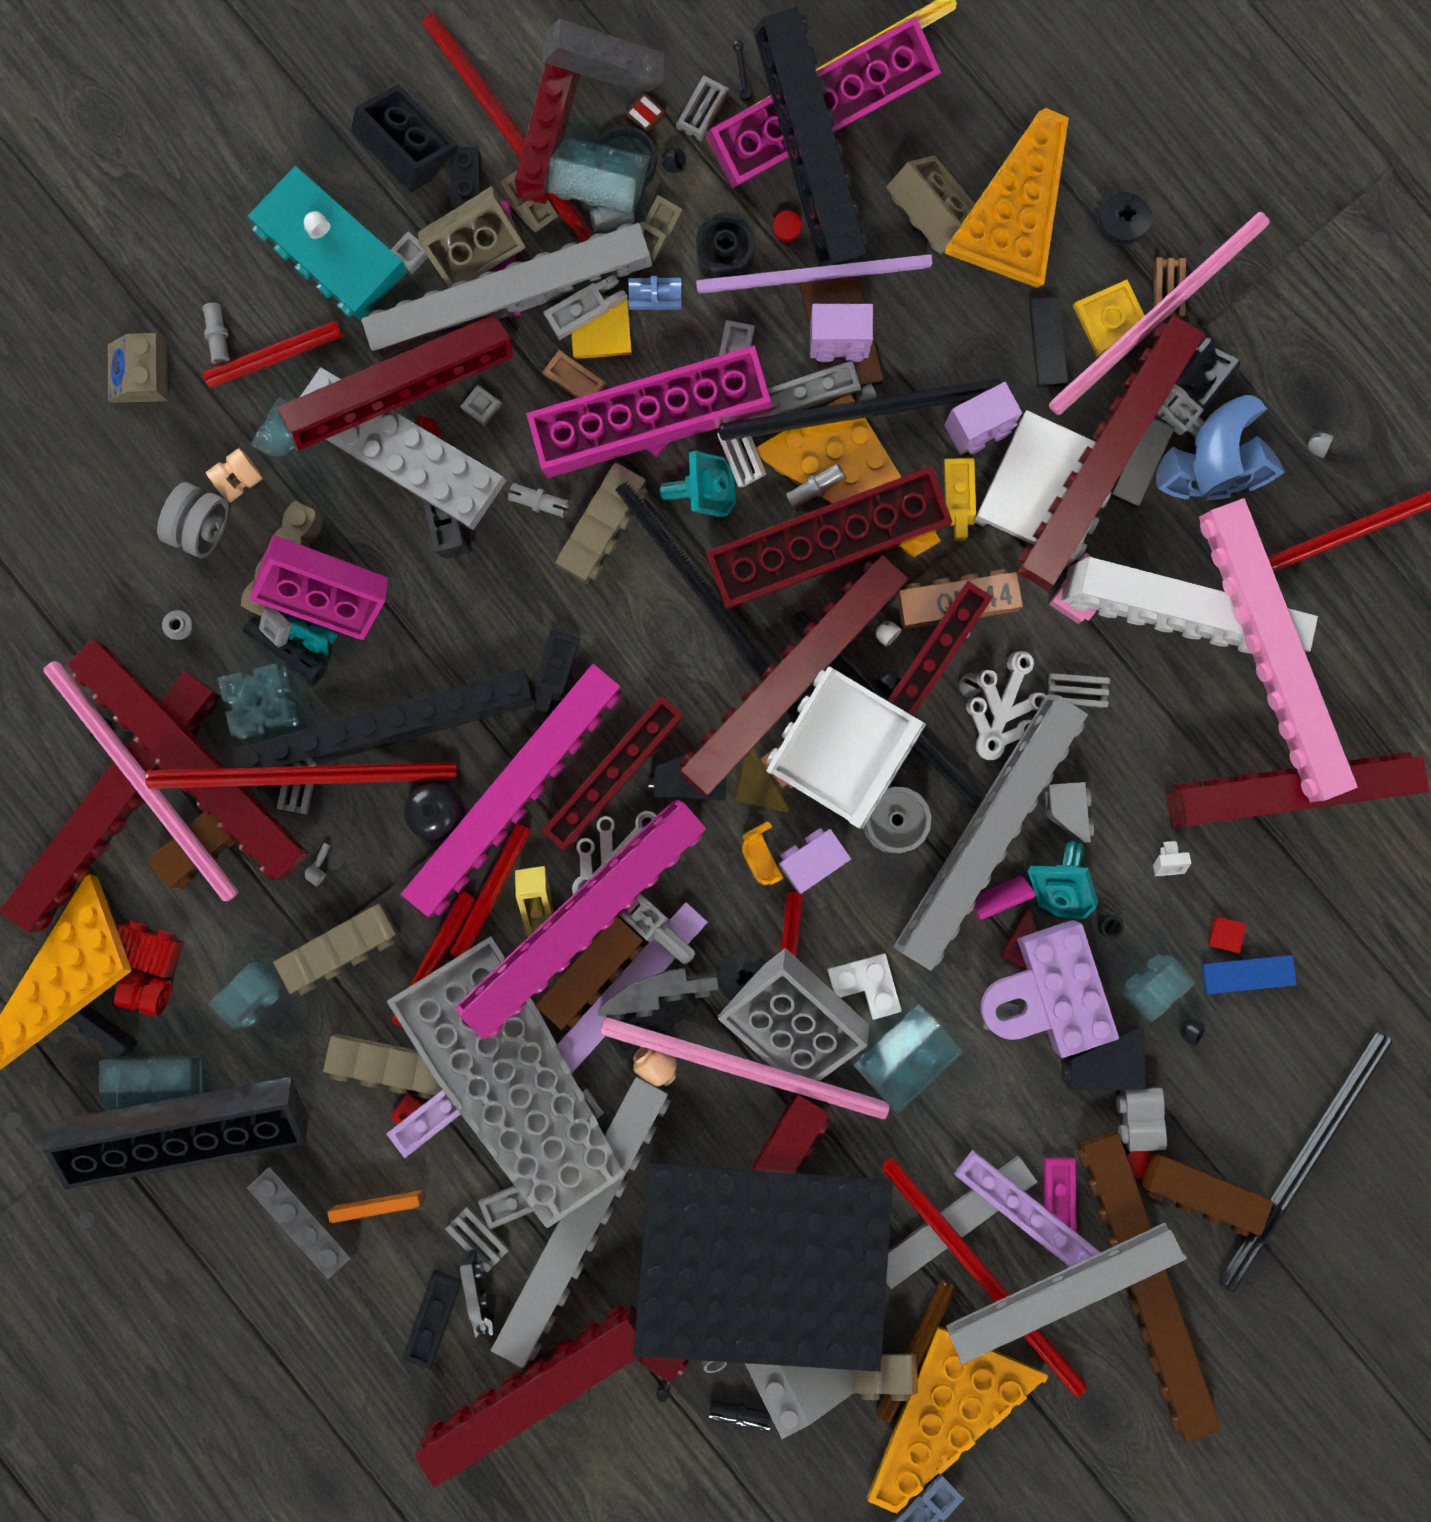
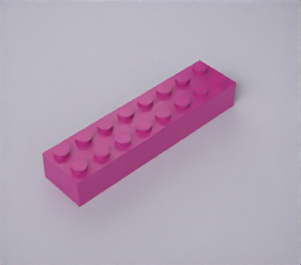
(853, 88)
(649, 412)

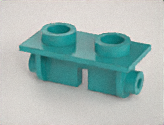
(314, 637)

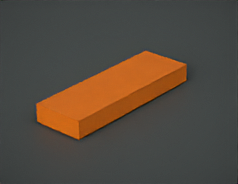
(376, 1206)

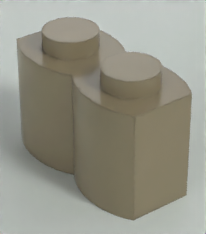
(896, 1378)

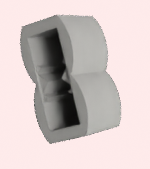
(1142, 1119)

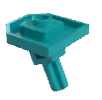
(708, 485)
(1067, 888)

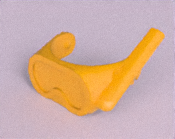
(759, 856)

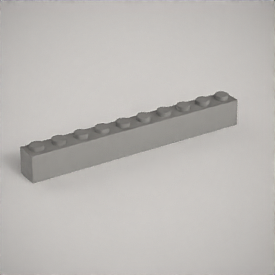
(507, 291)
(991, 831)
(577, 1230)

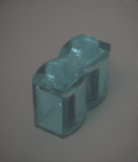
(1157, 987)
(245, 995)

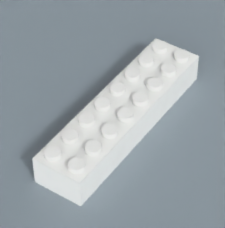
(1164, 603)

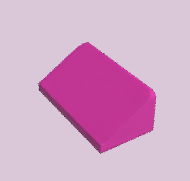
(1002, 897)

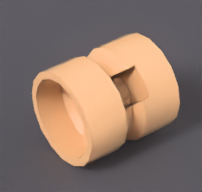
(244, 470)

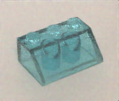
(597, 174)
(908, 1058)
(148, 1079)

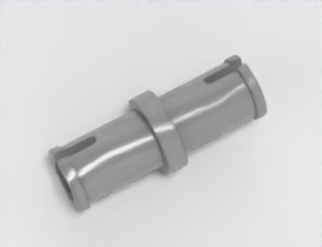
(216, 333)
(816, 486)
(538, 500)

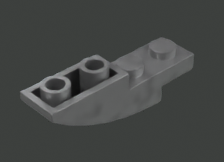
(644, 994)

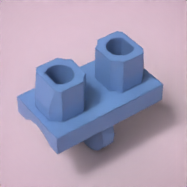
(654, 293)

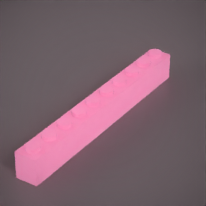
(1277, 651)

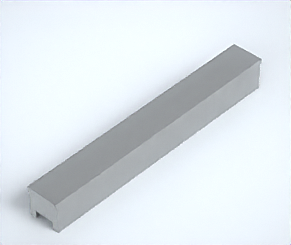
(1065, 1292)

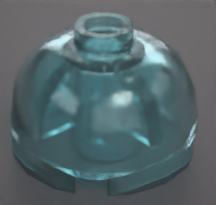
(272, 436)

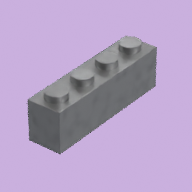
(602, 57)
(302, 1219)

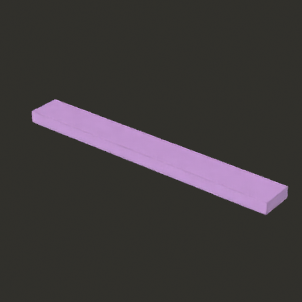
(814, 274)
(650, 961)

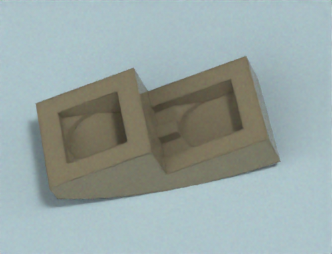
(532, 213)
(660, 225)

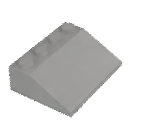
(795, 1019)
(799, 1394)

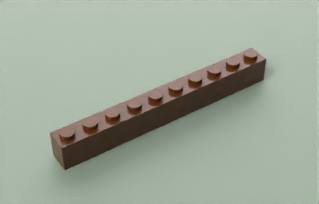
(1152, 1297)

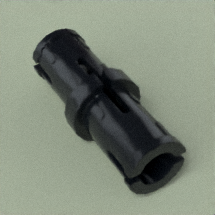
(740, 1416)

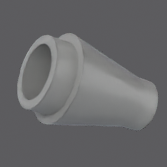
(606, 219)

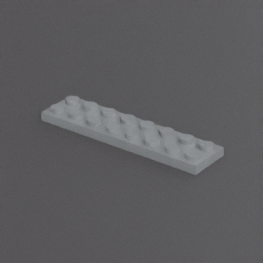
(419, 462)

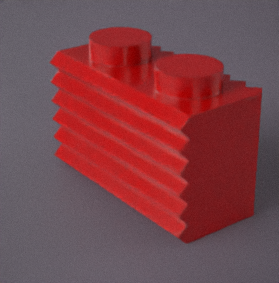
(149, 950)

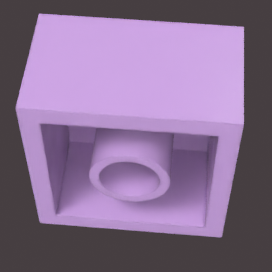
(841, 331)
(983, 419)
(814, 860)

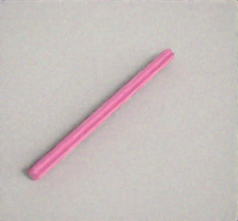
(1159, 313)
(136, 776)
(744, 1068)

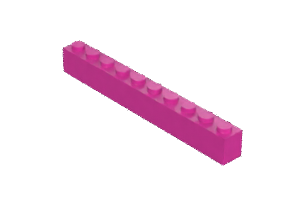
(512, 791)
(580, 919)

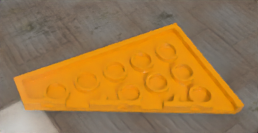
(1015, 214)
(852, 446)
(68, 973)
(947, 1416)

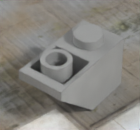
(1068, 809)

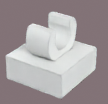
(1170, 861)

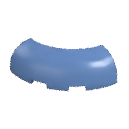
(1218, 444)
(1178, 479)

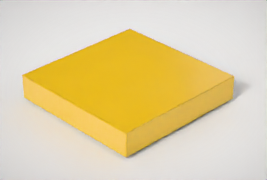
(1108, 315)
(605, 335)

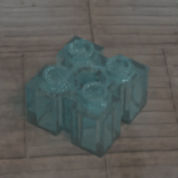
(243, 692)

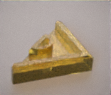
(757, 786)

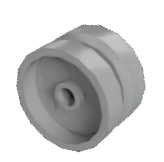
(193, 520)
(906, 835)

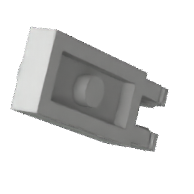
(583, 307)

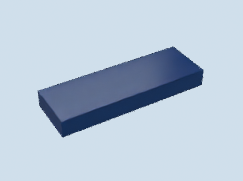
(1248, 974)

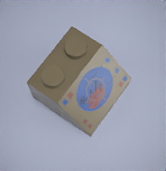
(138, 369)

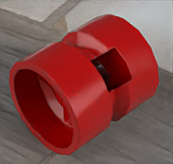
(140, 992)

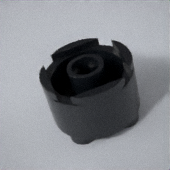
(722, 231)

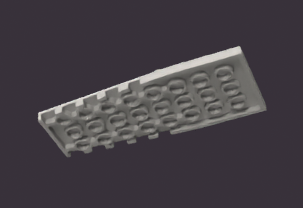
(510, 1088)

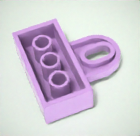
(1058, 992)

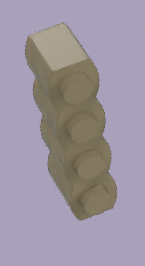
(300, 526)
(599, 526)
(337, 948)
(379, 1063)

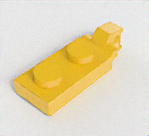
(960, 494)

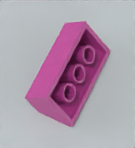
(319, 588)

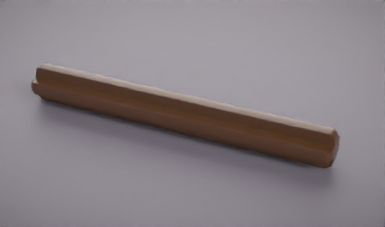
(921, 1339)

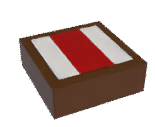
(645, 114)

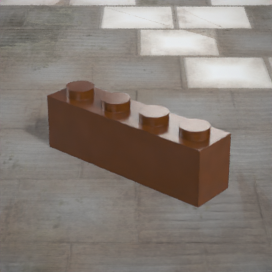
(173, 863)
(589, 972)
(1206, 1193)

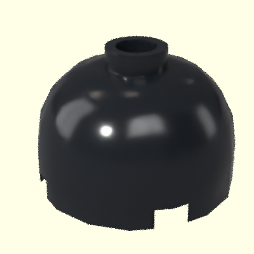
(433, 811)

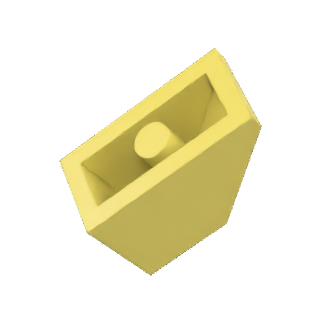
(533, 897)

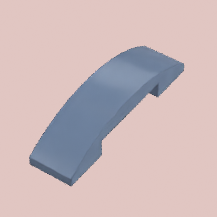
(931, 1504)

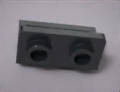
(1207, 373)

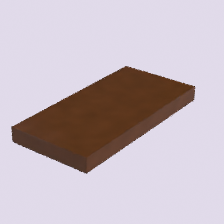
(842, 291)

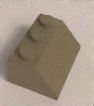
(931, 200)
(471, 238)

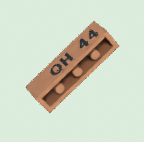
(929, 604)

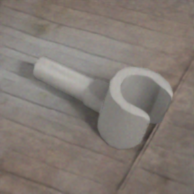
(313, 873)

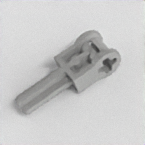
(1181, 413)
(653, 925)

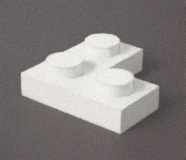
(873, 978)

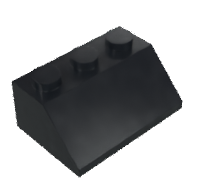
(402, 137)

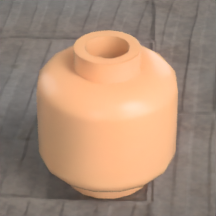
(655, 1067)

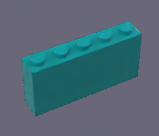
(343, 262)

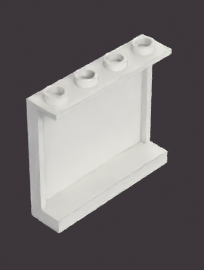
(1032, 477)
(844, 746)

